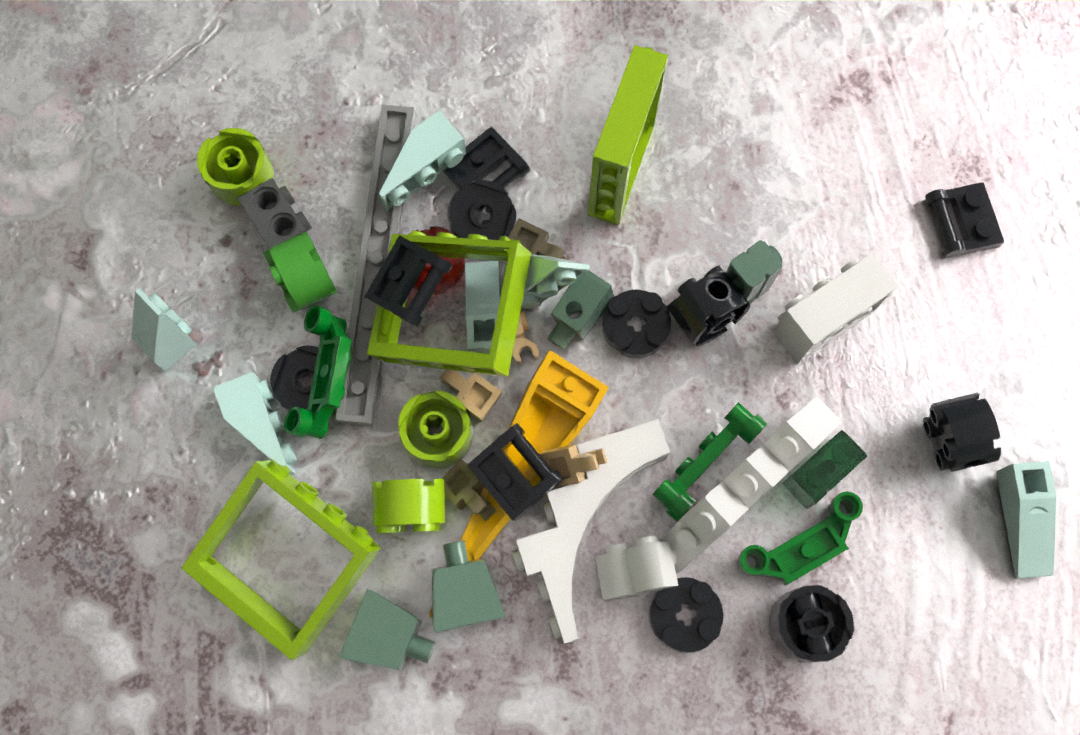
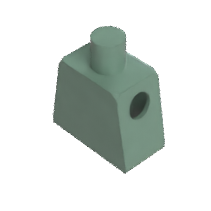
(587, 295)
(462, 591)
(385, 635)

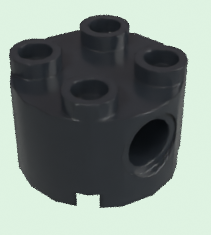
(708, 306)
(963, 432)
(811, 624)

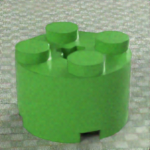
(299, 272)

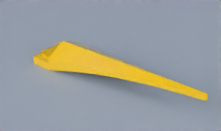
(552, 414)

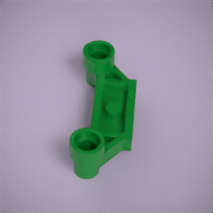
(328, 376)
(674, 494)
(808, 548)

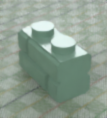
(755, 270)

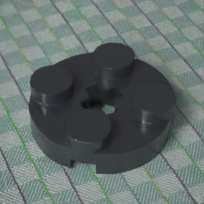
(471, 197)
(624, 338)
(286, 375)
(703, 627)

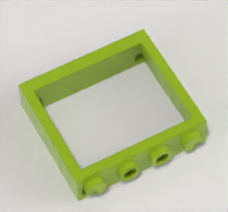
(626, 134)
(387, 325)
(247, 603)

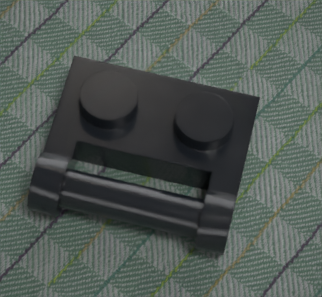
(483, 157)
(973, 216)
(399, 276)
(506, 480)

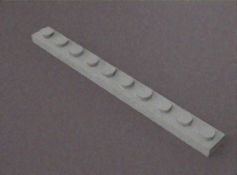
(363, 370)

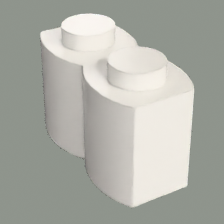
(636, 569)

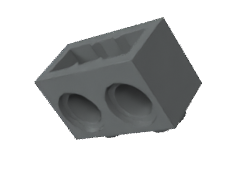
(274, 220)

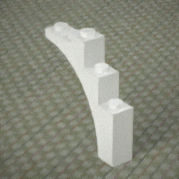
(749, 482)
(572, 509)

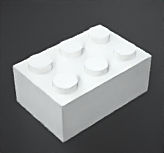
(834, 307)

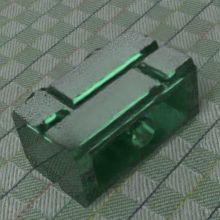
(824, 469)

